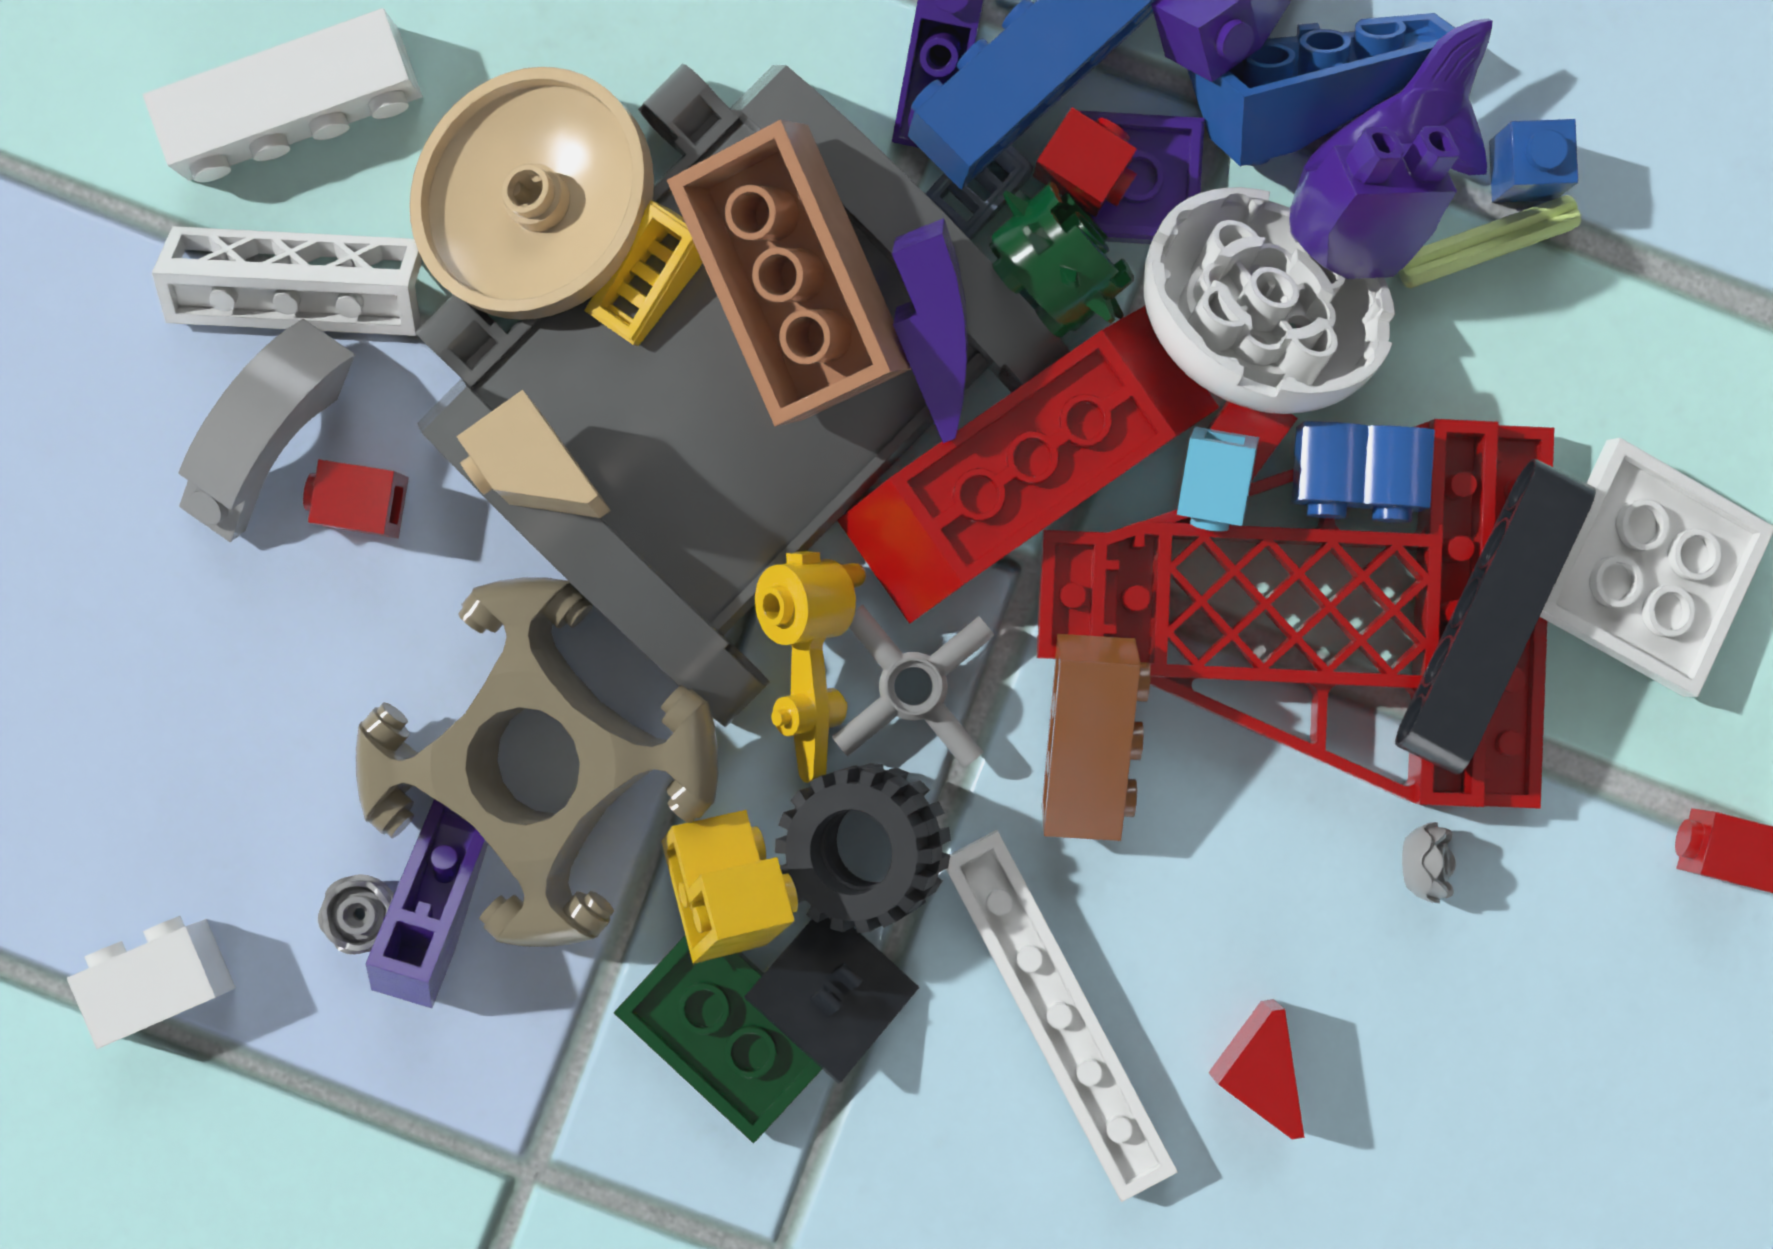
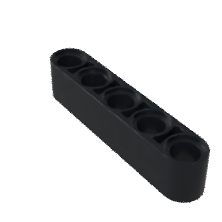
(1495, 616)

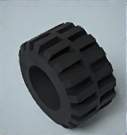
(815, 858)

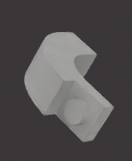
(255, 421)

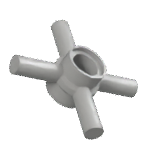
(933, 708)

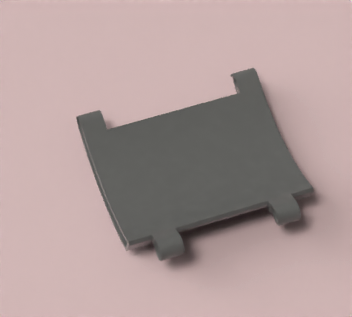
(677, 425)

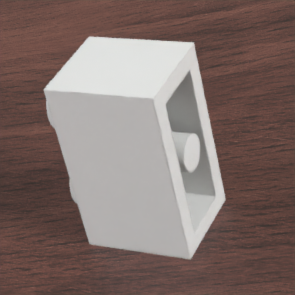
(151, 982)

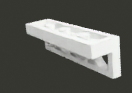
(285, 288)

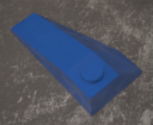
(1312, 83)

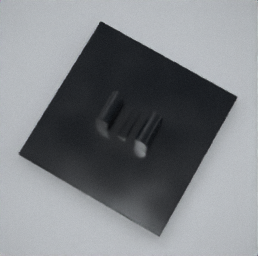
(831, 995)

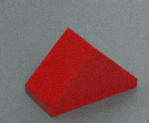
(1261, 1071)

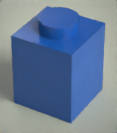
(1533, 160)

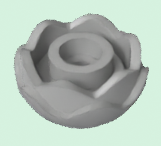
(1428, 862)
(338, 910)

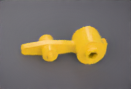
(802, 607)

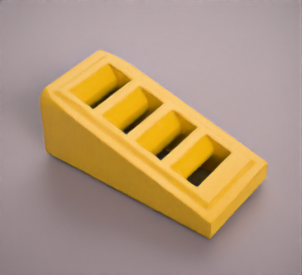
(677, 272)

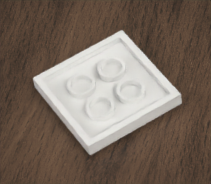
(1656, 569)

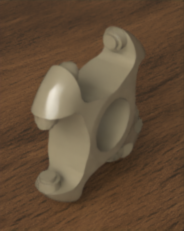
(466, 776)

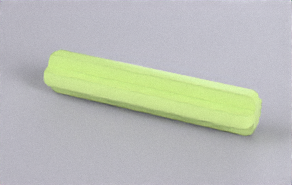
(1491, 240)

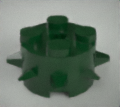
(1059, 259)

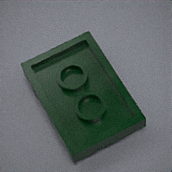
(717, 1038)

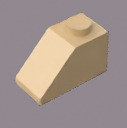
(527, 461)

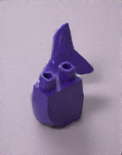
(1384, 177)

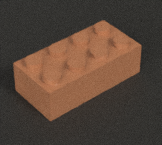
(789, 272)

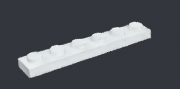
(1059, 1016)

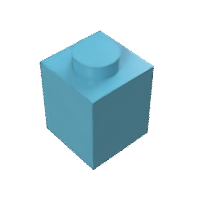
(1217, 478)

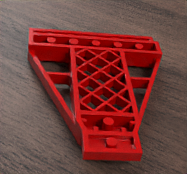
(1122, 590)

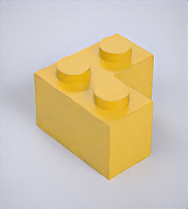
(726, 886)

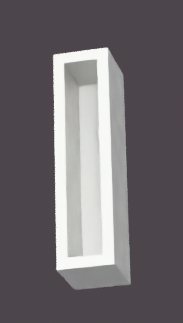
(283, 97)

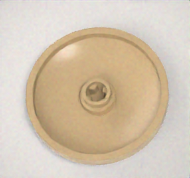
(530, 192)

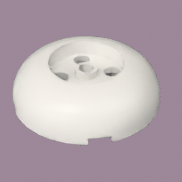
(1230, 282)

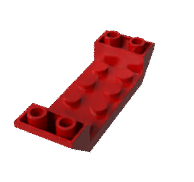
(1024, 464)

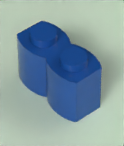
(1362, 468)

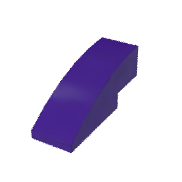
(934, 321)

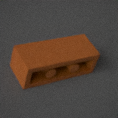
(1093, 737)

